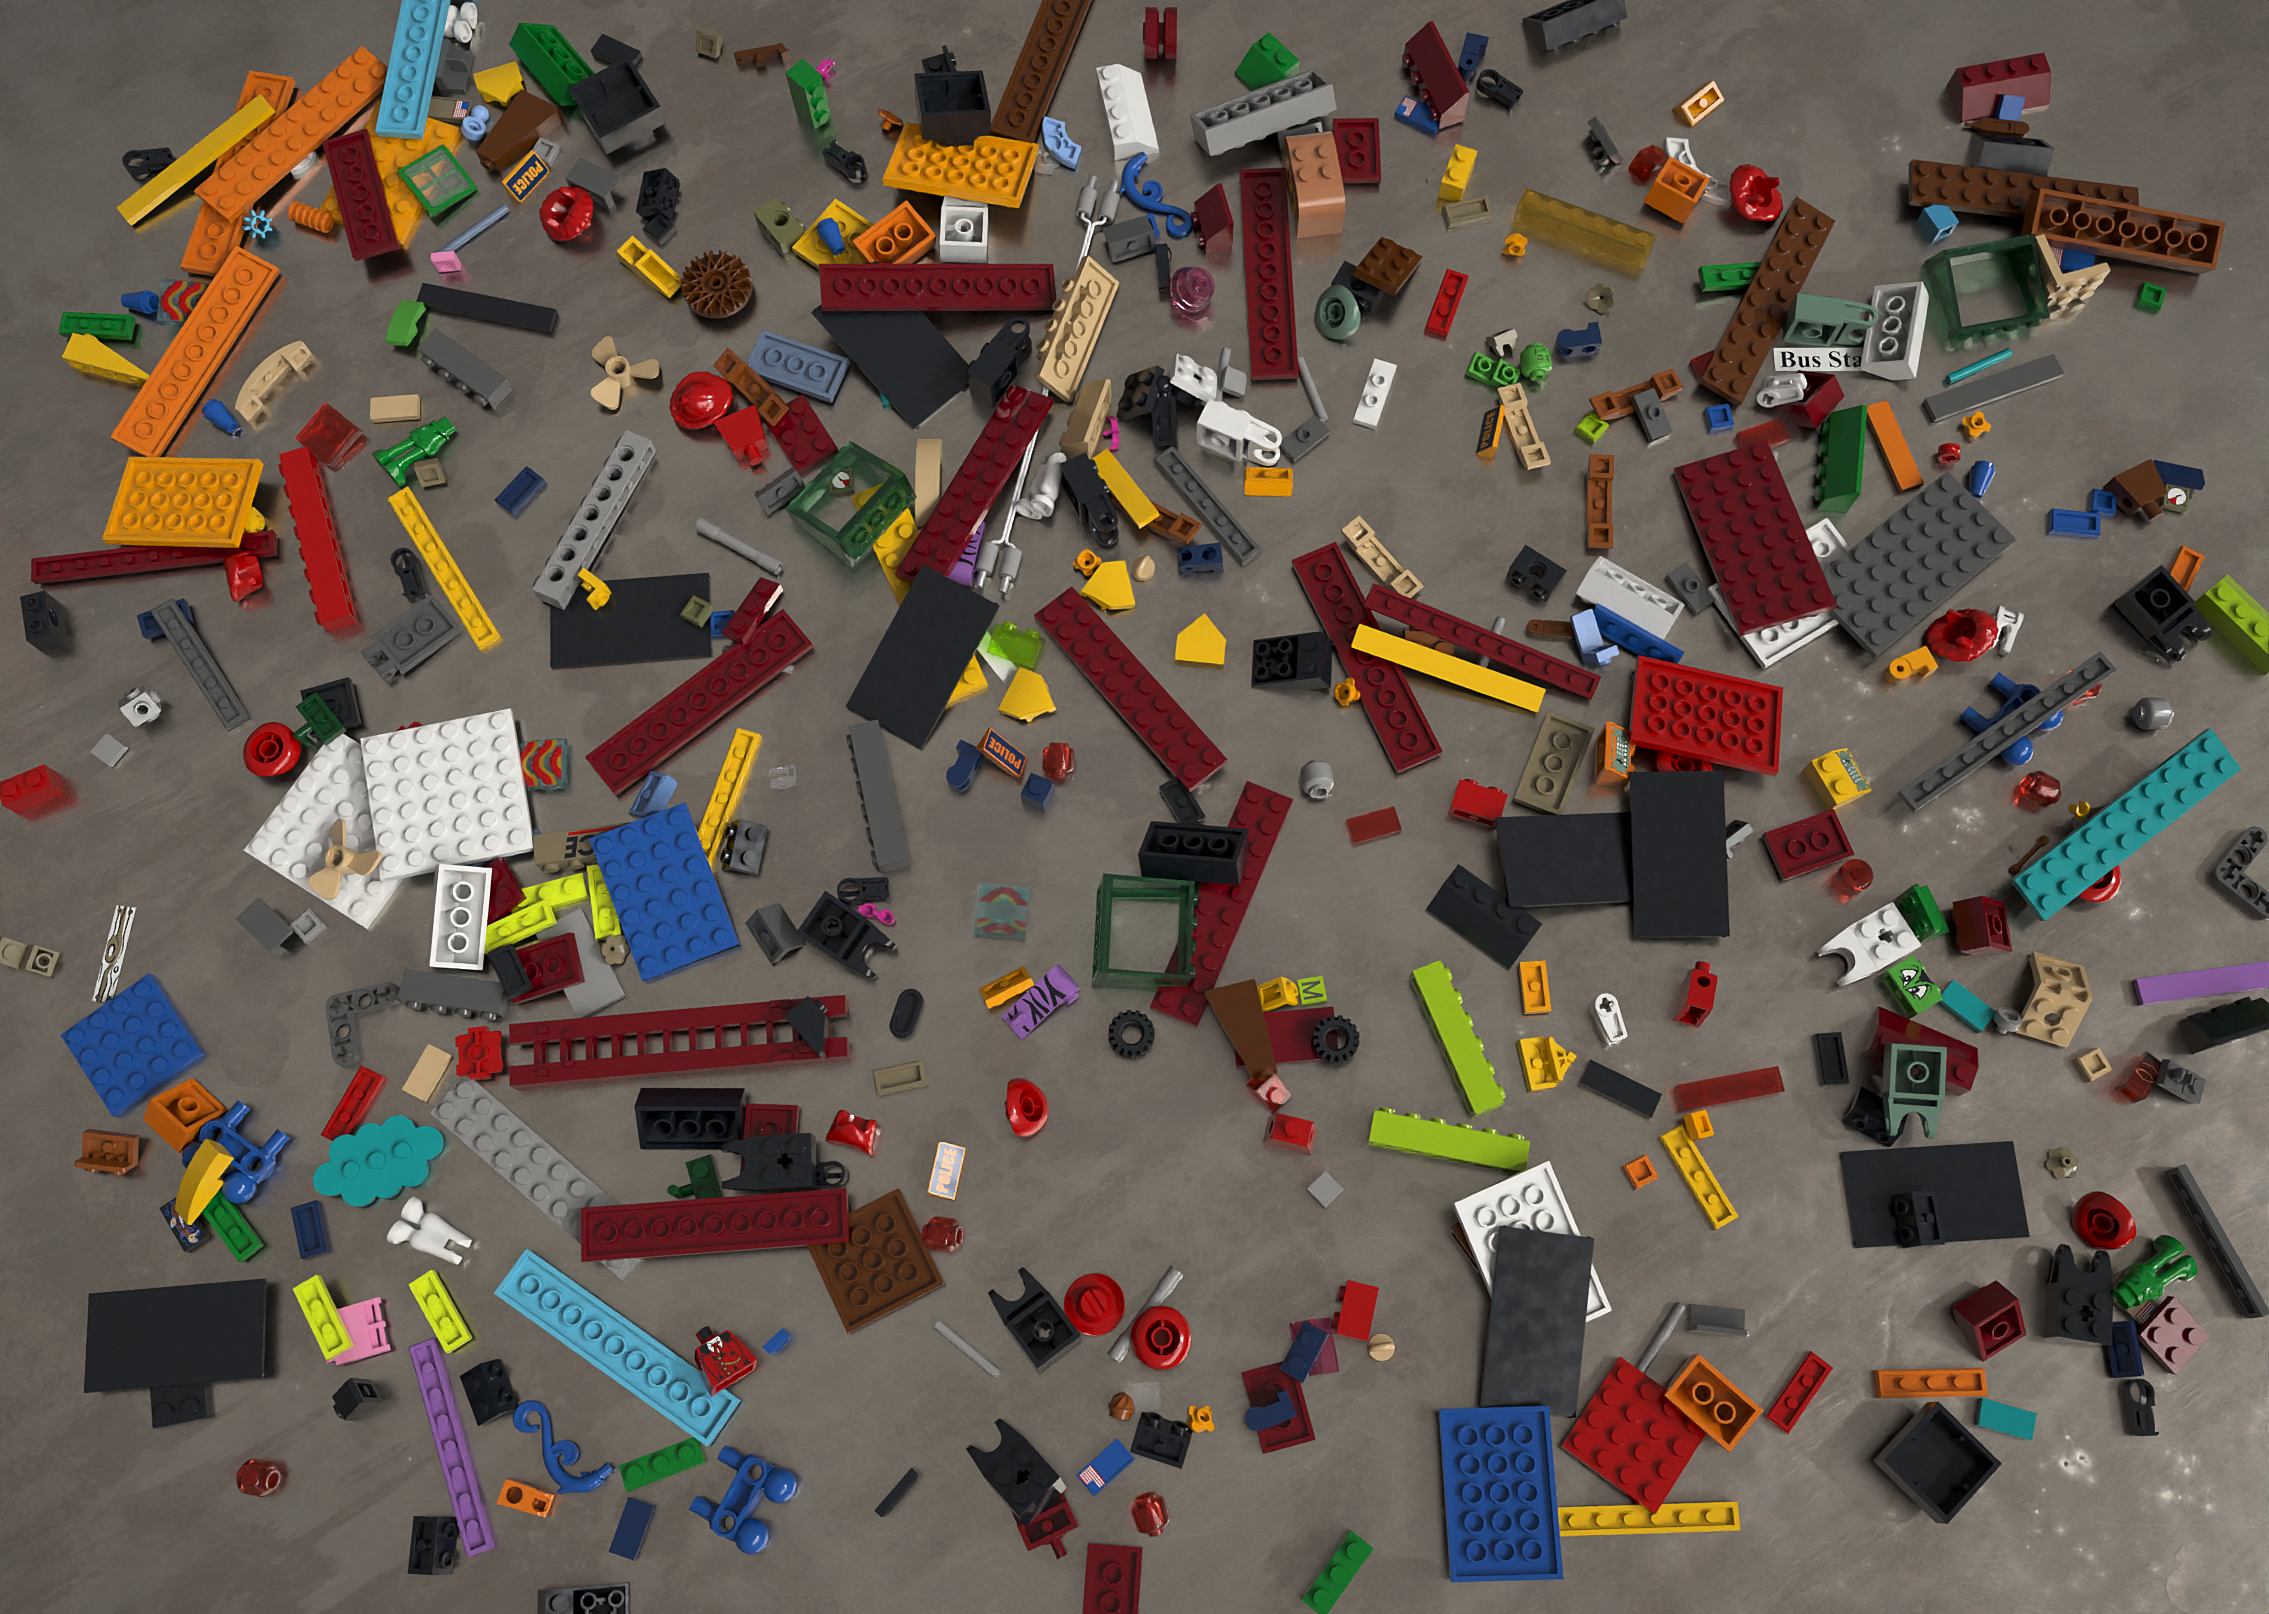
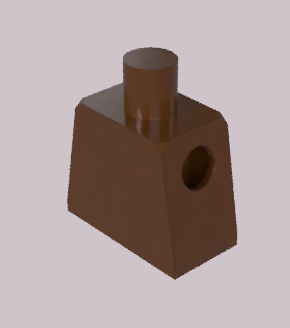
(2138, 490)

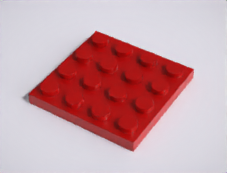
(1634, 1436)

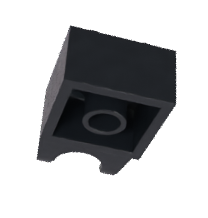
(999, 363)
(1089, 497)
(2161, 611)
(851, 939)
(764, 1163)
(2079, 1291)
(1029, 1314)
(1011, 1466)

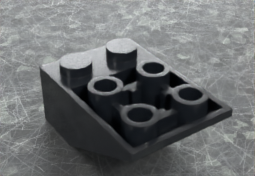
(1293, 662)
(584, 1599)

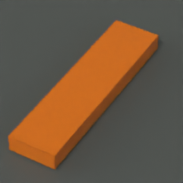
(1893, 447)
(1930, 1383)

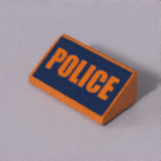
(1001, 753)

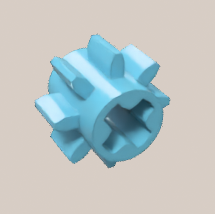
(263, 226)

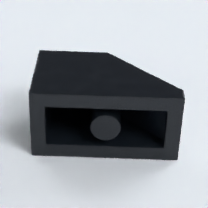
(811, 1024)
(355, 1399)

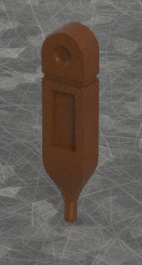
(2000, 127)
(1550, 629)

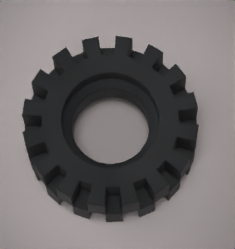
(1131, 1018)
(1335, 1055)

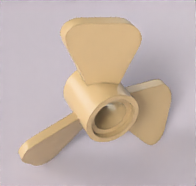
(608, 391)
(341, 861)

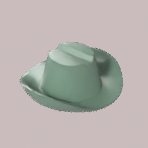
(1337, 313)

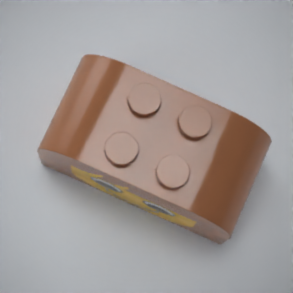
(1314, 184)

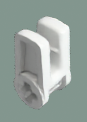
(1782, 388)
(2009, 624)
(1610, 1020)

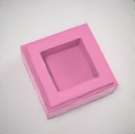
(446, 261)

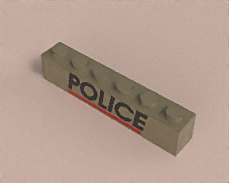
(567, 848)

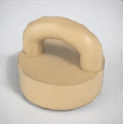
(1142, 568)
(1380, 1347)

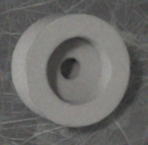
(2007, 1019)

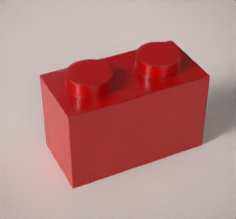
(30, 789)
(1477, 802)
(1355, 1311)

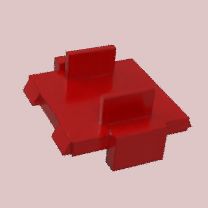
(479, 1053)

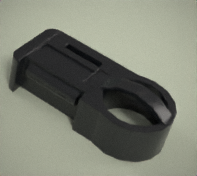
(1503, 91)
(843, 159)
(152, 160)
(1162, 265)
(411, 575)
(869, 889)
(822, 1175)
(2140, 1415)

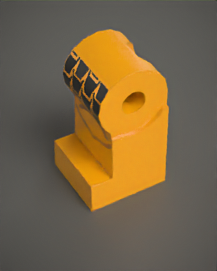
(1910, 664)

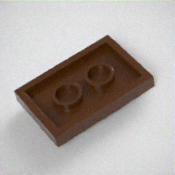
(1387, 266)

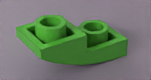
(402, 325)
(1491, 372)

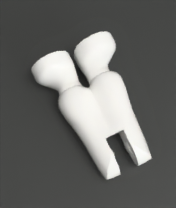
(461, 22)
(1043, 488)
(432, 1235)

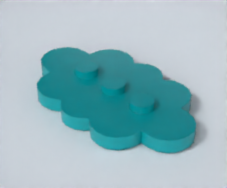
(378, 1161)

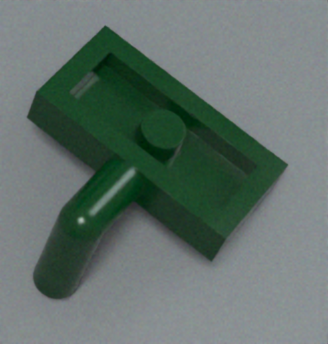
(319, 719)
(703, 1179)

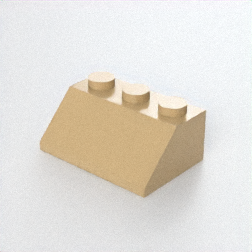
(1087, 419)

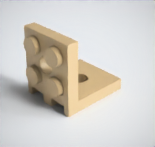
(2065, 287)
(2059, 989)

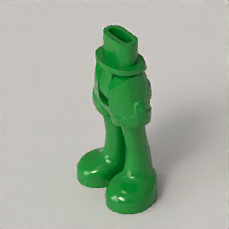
(425, 439)
(2141, 1281)

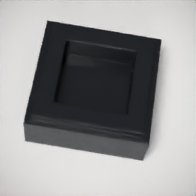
(659, 229)

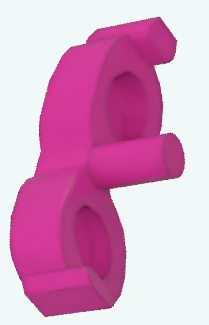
(824, 67)
(1114, 432)
(870, 911)

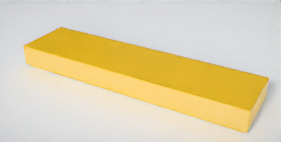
(1125, 489)
(1698, 1177)

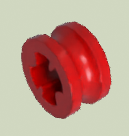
(1949, 453)

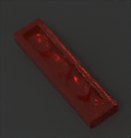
(1729, 1088)

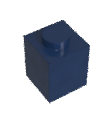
(1037, 792)

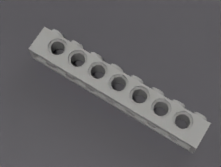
(595, 531)

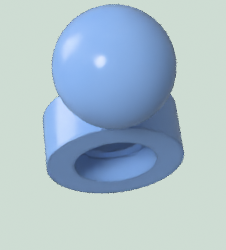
(473, 126)

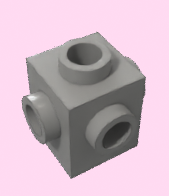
(140, 705)

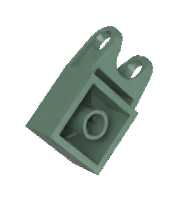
(1825, 321)
(1918, 1094)

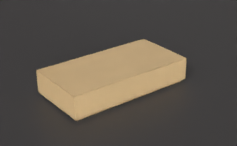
(395, 408)
(427, 1072)

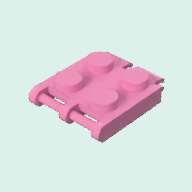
(362, 1329)

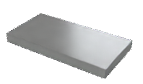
(601, 983)

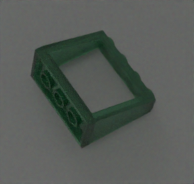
(2027, 273)
(870, 520)
(1135, 887)

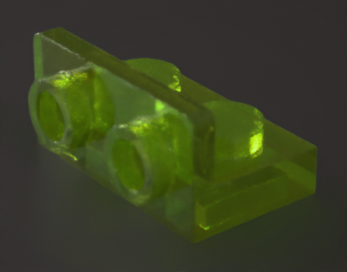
(1015, 644)

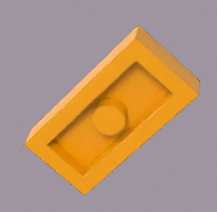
(1006, 987)
(1534, 987)

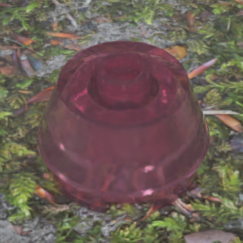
(1191, 288)

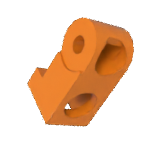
(525, 1497)

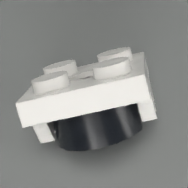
(1191, 381)

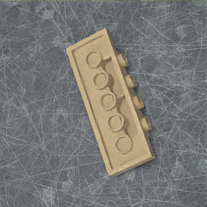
(1074, 328)

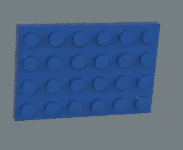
(664, 891)
(1500, 1494)

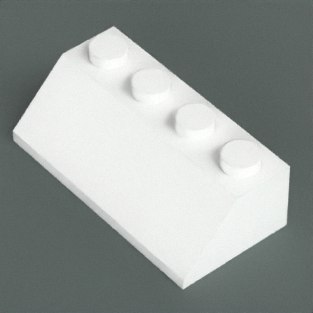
(1126, 112)
(1896, 338)
(1630, 597)
(458, 917)

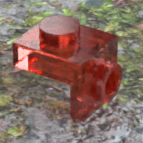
(1647, 162)
(1270, 1091)

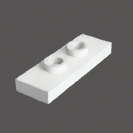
(1375, 394)

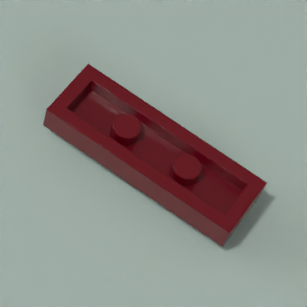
(752, 610)

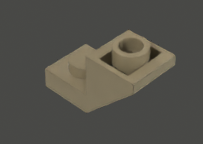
(27, 957)

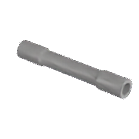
(716, 533)
(1163, 1289)

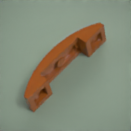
(752, 386)
(1619, 404)
(1599, 501)
(1169, 524)

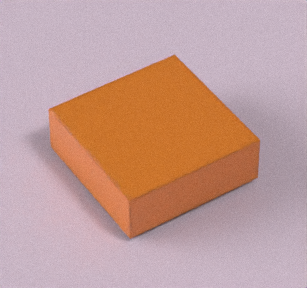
(1640, 1171)

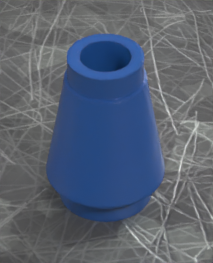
(831, 236)
(141, 301)
(217, 413)
(1980, 478)

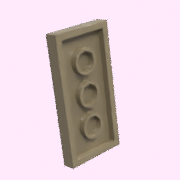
(1553, 764)

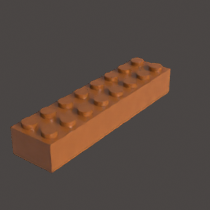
(2124, 231)

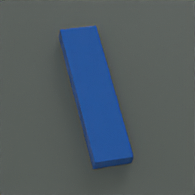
(1634, 637)

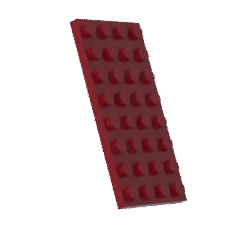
(1754, 538)

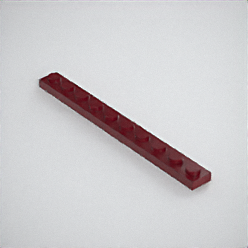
(144, 559)
(1482, 641)

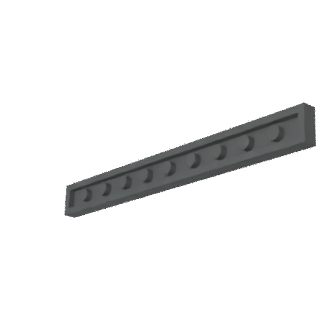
(2006, 731)

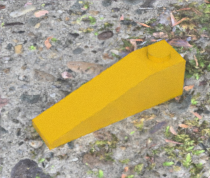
(92, 356)

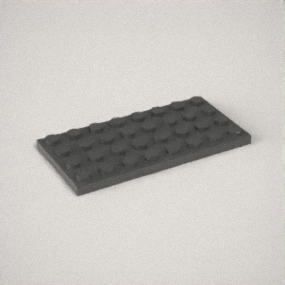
(1913, 563)

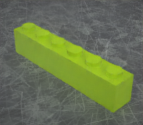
(1457, 1039)
(1448, 1142)

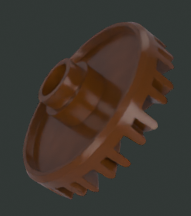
(716, 285)

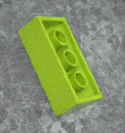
(2238, 619)

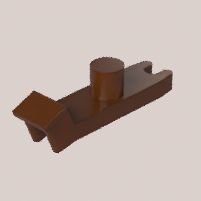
(761, 54)

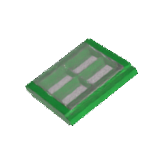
(437, 180)

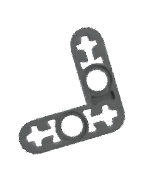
(2237, 877)
(347, 1017)

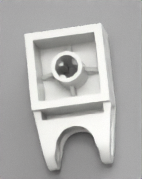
(963, 231)
(1236, 434)
(1863, 948)

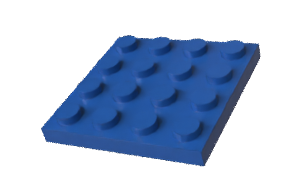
(132, 1045)

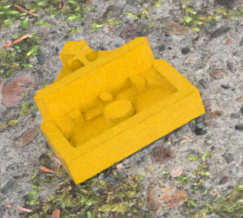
(499, 83)
(1110, 586)
(1201, 642)
(1027, 696)
(1543, 1062)

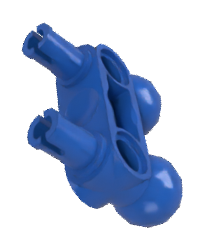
(2022, 750)
(240, 1184)
(743, 1497)

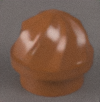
(1121, 1406)

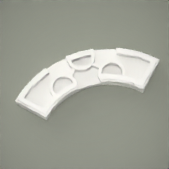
(1716, 191)

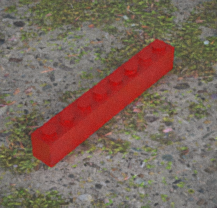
(317, 539)

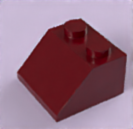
(1213, 220)
(1819, 400)
(1981, 926)
(1990, 1320)

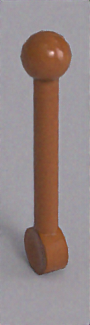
(2042, 841)

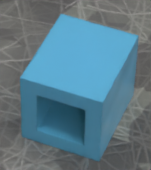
(1937, 221)

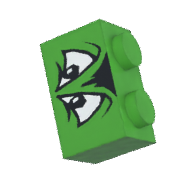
(1911, 986)

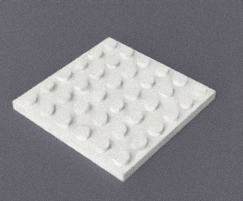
(447, 794)
(298, 829)

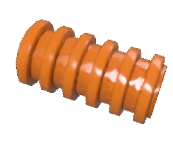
(310, 217)

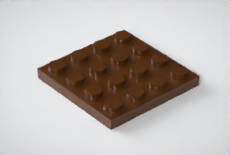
(880, 1266)

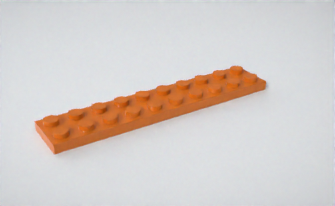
(294, 135)
(212, 235)
(195, 354)

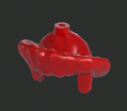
(1755, 193)
(566, 213)
(700, 400)
(1962, 634)

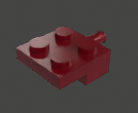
(1049, 1526)

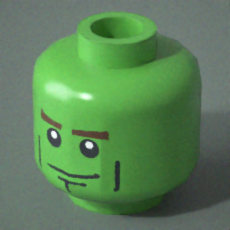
(1535, 361)

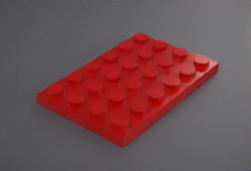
(1706, 715)

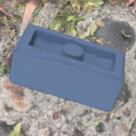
(653, 795)

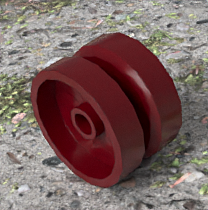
(1160, 33)

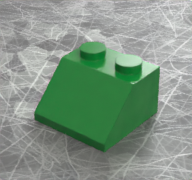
(1267, 63)

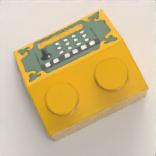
(1836, 779)

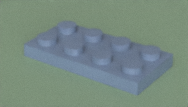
(798, 365)

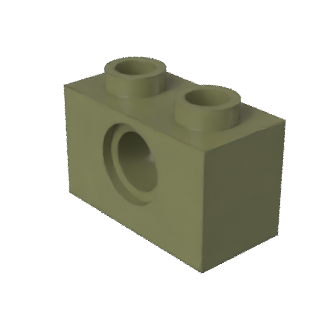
(771, 216)

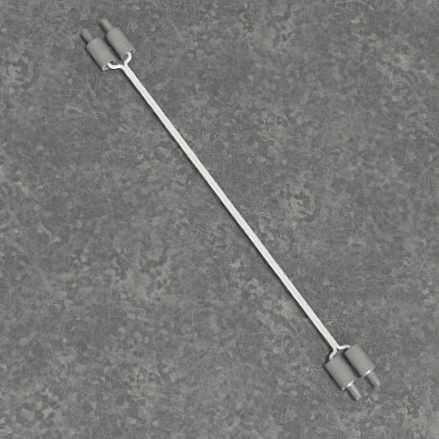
(1012, 555)

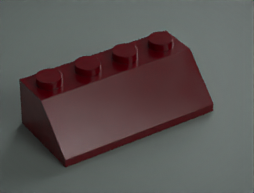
(1436, 76)
(1979, 87)
(1890, 1027)

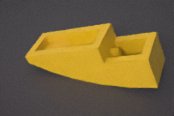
(649, 267)
(201, 1180)

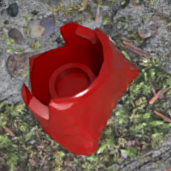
(242, 574)
(852, 1132)

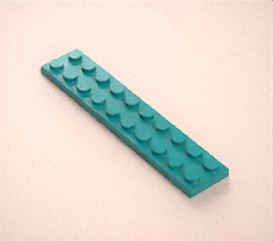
(2125, 824)

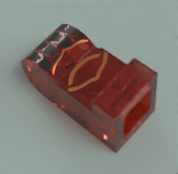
(2139, 1078)

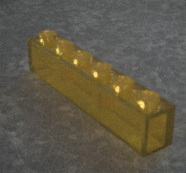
(1584, 228)

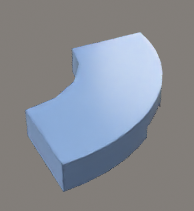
(1059, 143)

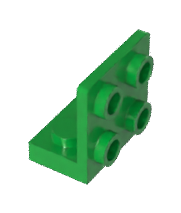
(1922, 913)

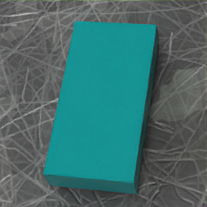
(1966, 1006)
(2005, 1419)

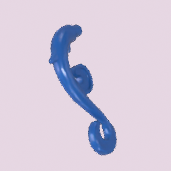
(1152, 201)
(550, 1452)

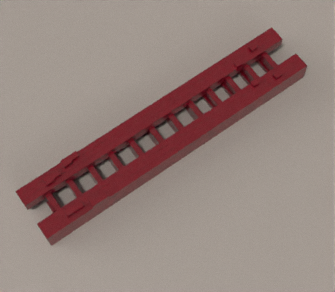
(669, 1062)

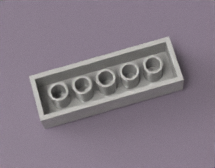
(1263, 112)

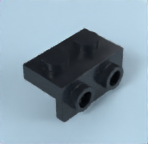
(743, 846)
(1868, 1117)
(488, 1391)

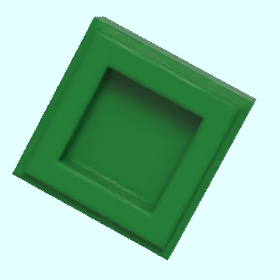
(2150, 297)

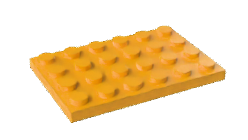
(392, 156)
(987, 172)
(183, 502)

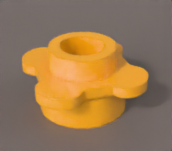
(1515, 244)
(1972, 429)
(1087, 555)
(1342, 696)
(1195, 1422)

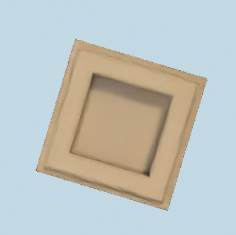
(2092, 1064)

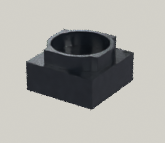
(618, 106)
(952, 107)
(1937, 1462)

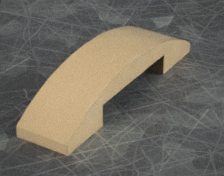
(265, 375)
(1521, 428)
(927, 478)
(1379, 560)

